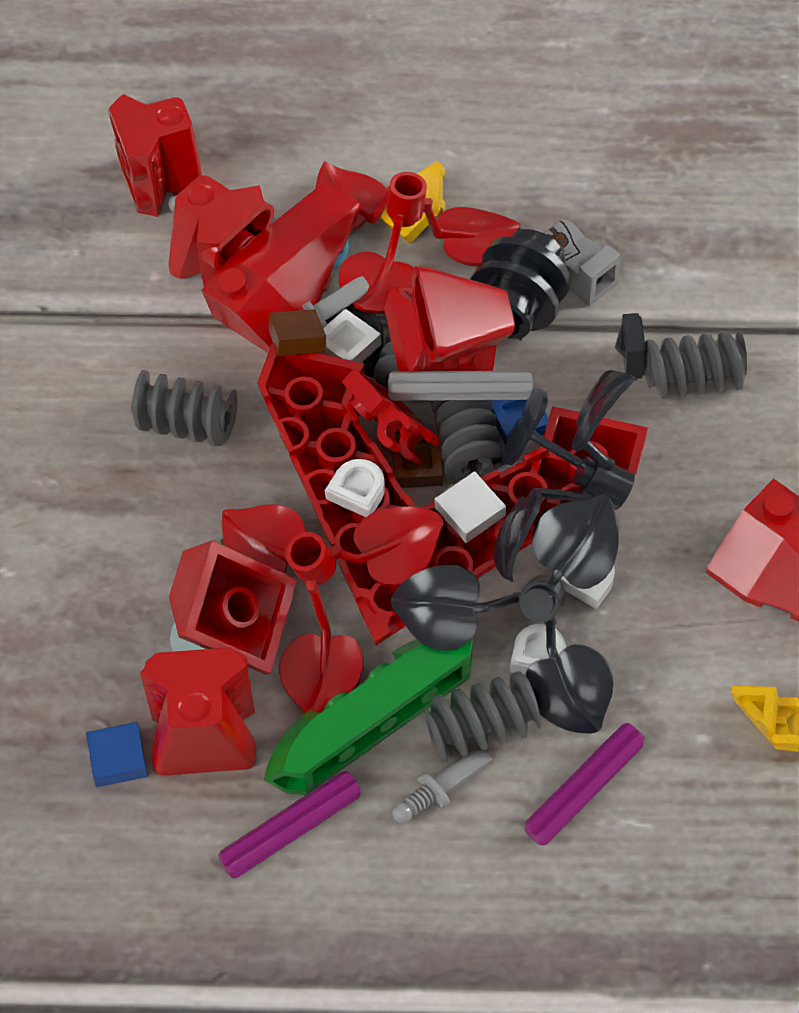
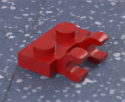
(373, 402)

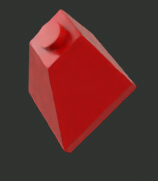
(231, 602)

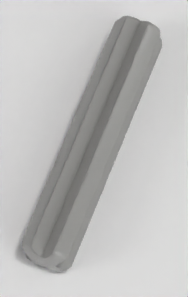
(460, 385)

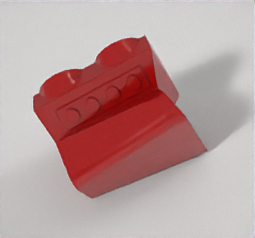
(154, 149)
(213, 225)
(447, 322)
(200, 711)

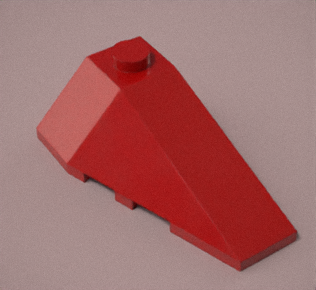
(283, 264)
(762, 551)

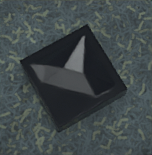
(631, 344)

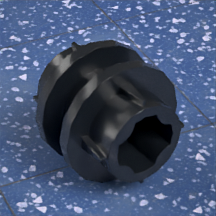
(531, 273)

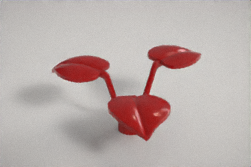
(464, 230)
(391, 541)

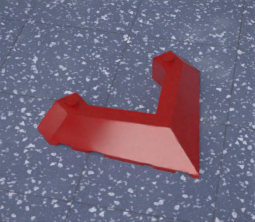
(326, 432)

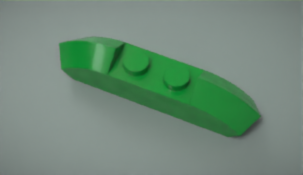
(357, 721)

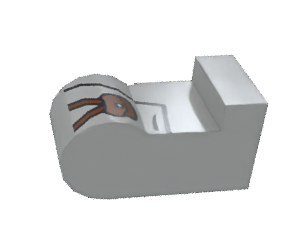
(586, 262)

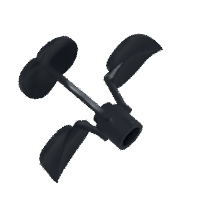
(592, 475)
(578, 543)

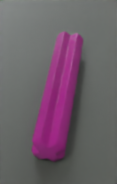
(584, 784)
(289, 824)

